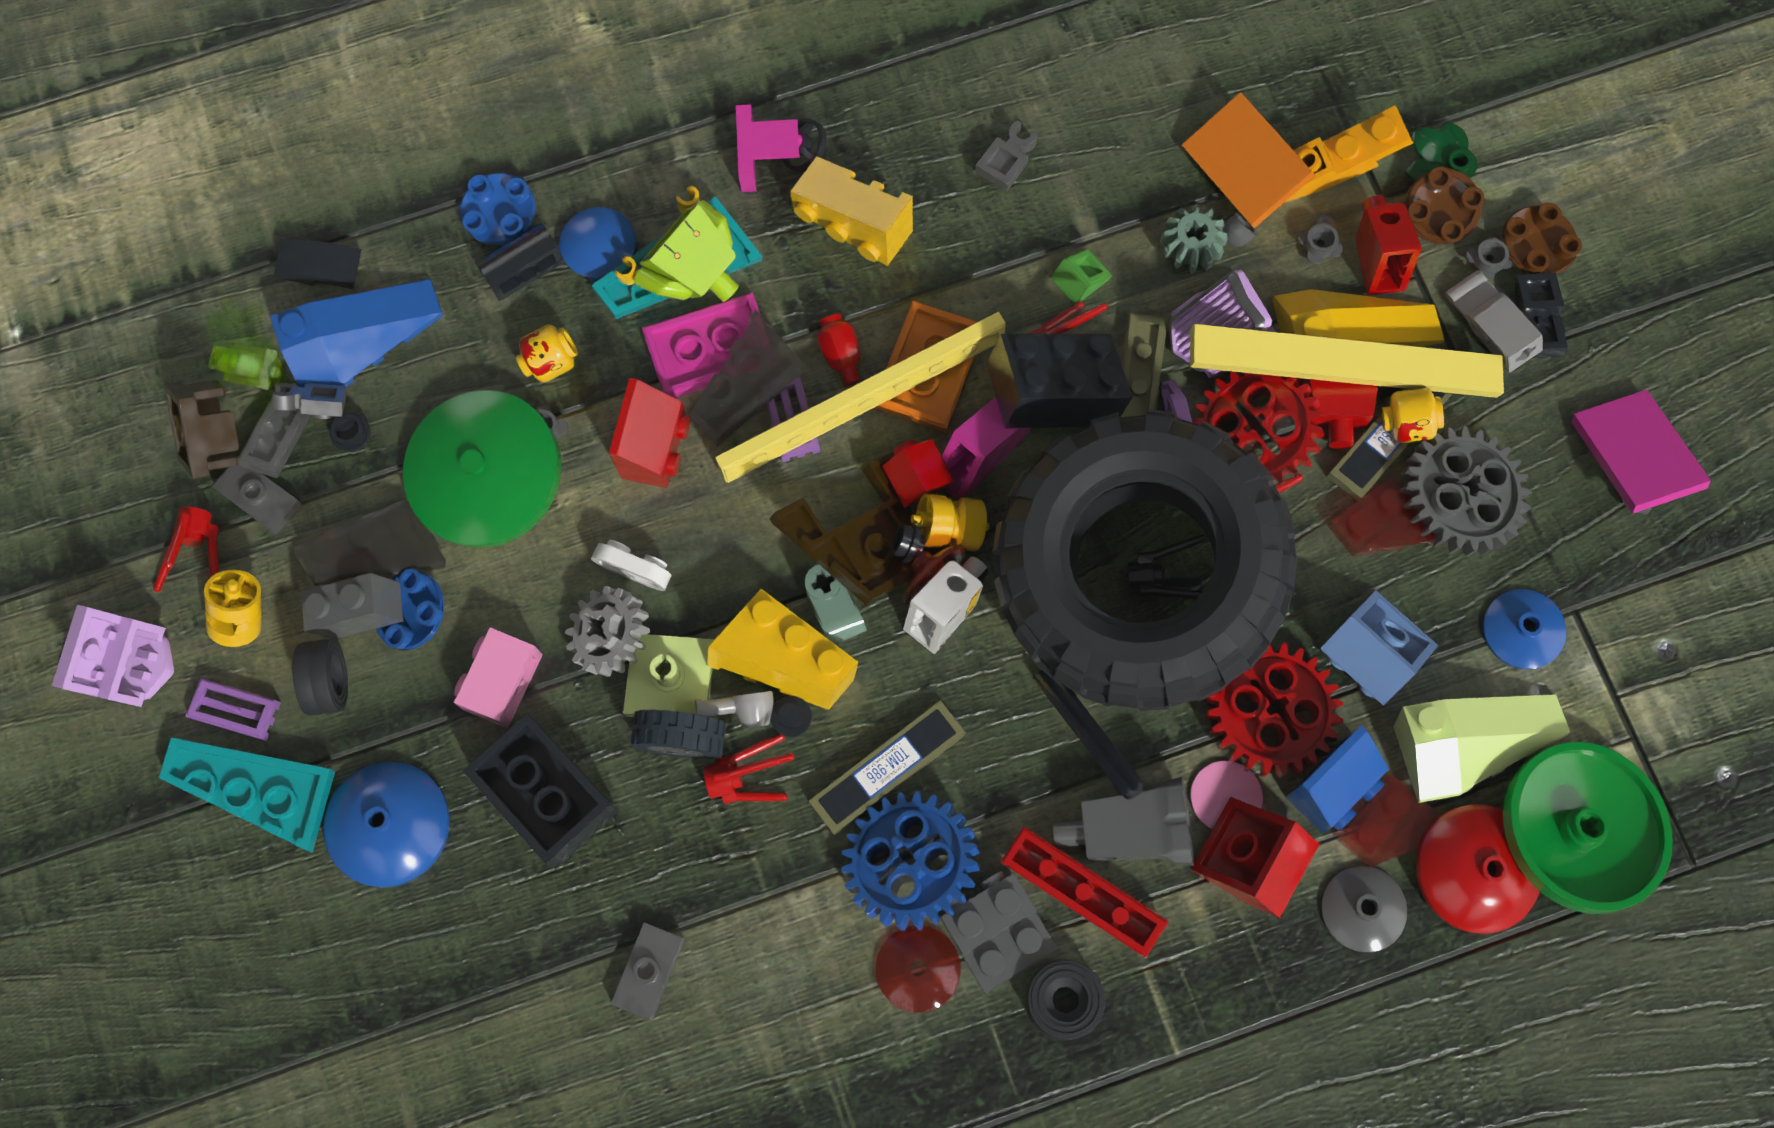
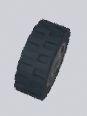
(678, 734)

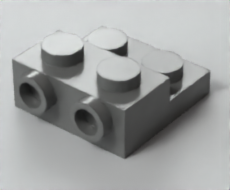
(998, 931)

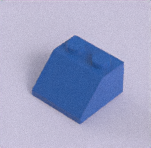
(1340, 781)

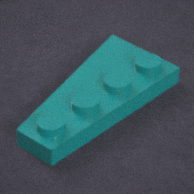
(627, 299)
(261, 789)

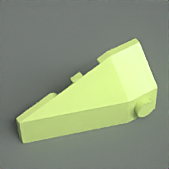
(1466, 740)

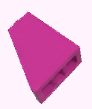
(978, 449)

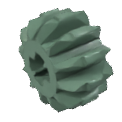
(1196, 227)

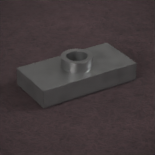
(273, 440)
(257, 496)
(647, 971)

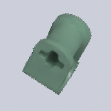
(835, 610)

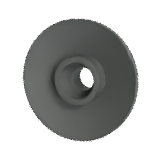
(1343, 911)

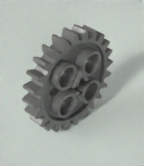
(1465, 491)

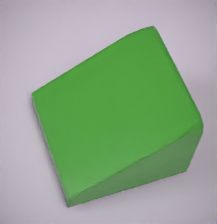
(1080, 275)

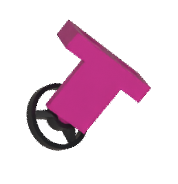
(773, 141)

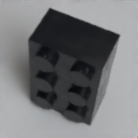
(1057, 379)
(540, 791)

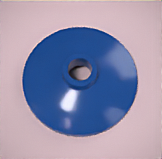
(1511, 641)

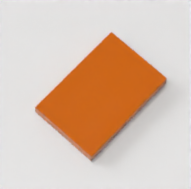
(1248, 160)
(936, 398)

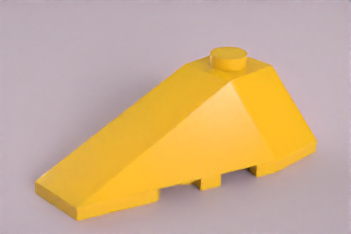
(1357, 318)

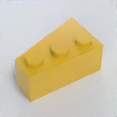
(853, 211)
(782, 651)

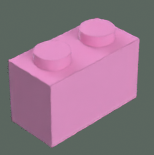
(497, 677)

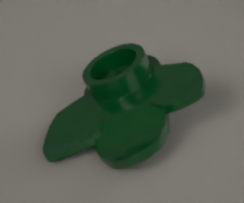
(1440, 150)

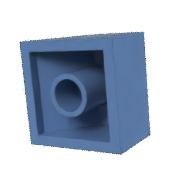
(1379, 648)

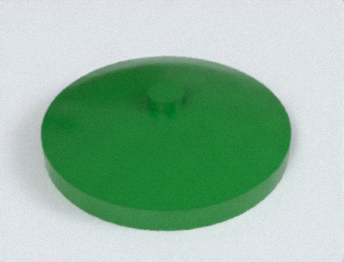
(482, 469)
(1587, 828)

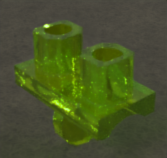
(247, 365)

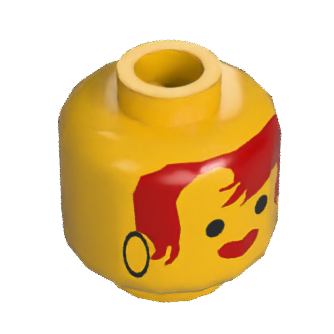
(546, 353)
(1413, 415)

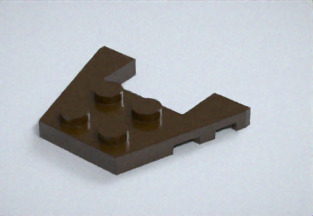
(859, 550)

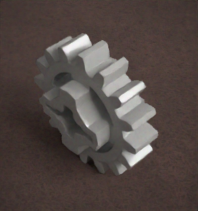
(607, 627)

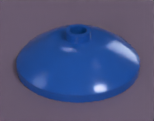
(407, 840)

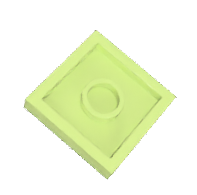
(668, 675)

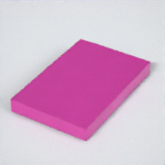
(697, 344)
(1640, 451)

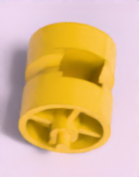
(951, 522)
(233, 608)

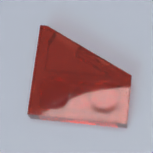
(1379, 522)
(1388, 824)

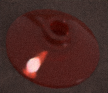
(927, 566)
(914, 992)

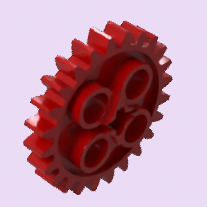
(1286, 406)
(1304, 689)

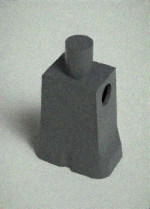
(1134, 829)

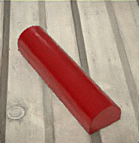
(1084, 891)

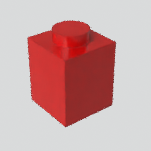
(917, 471)

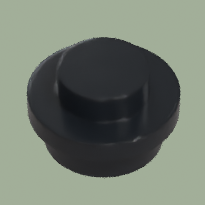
(350, 432)
(908, 542)
(791, 716)

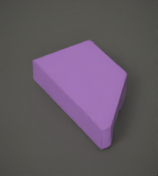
(1174, 400)

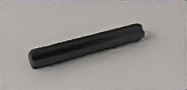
(1092, 736)

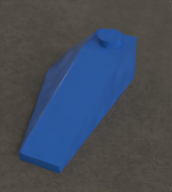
(345, 334)

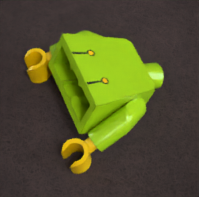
(688, 255)

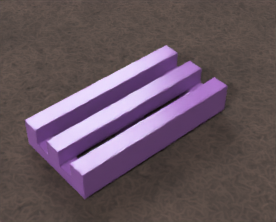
(812, 445)
(264, 719)

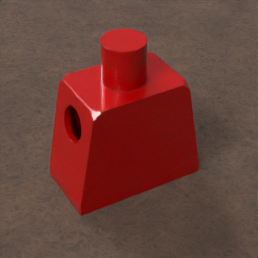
(1386, 246)
(1344, 408)

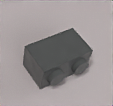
(352, 606)

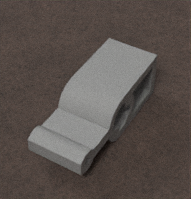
(1496, 320)

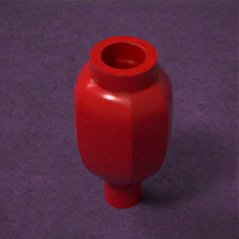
(840, 347)

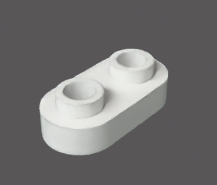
(647, 571)

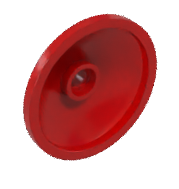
(1455, 873)

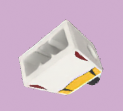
(945, 602)

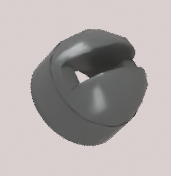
(1239, 231)

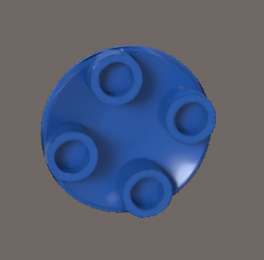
(497, 208)
(597, 242)
(421, 611)

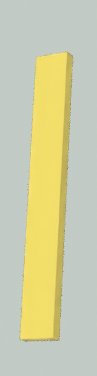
(1345, 361)
(860, 398)

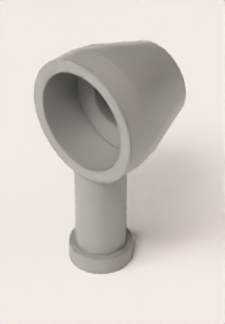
(751, 709)

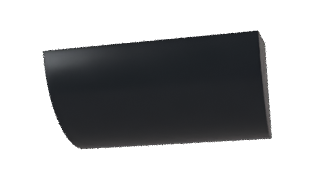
(520, 261)

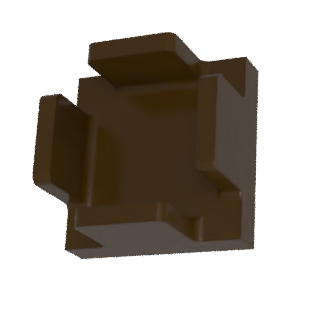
(200, 429)

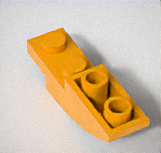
(1352, 151)

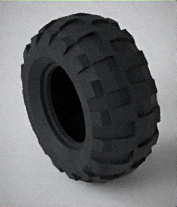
(1139, 461)

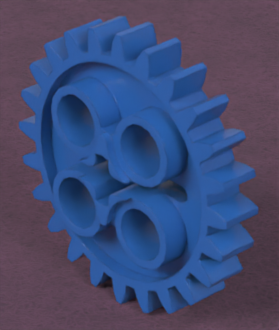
(932, 888)

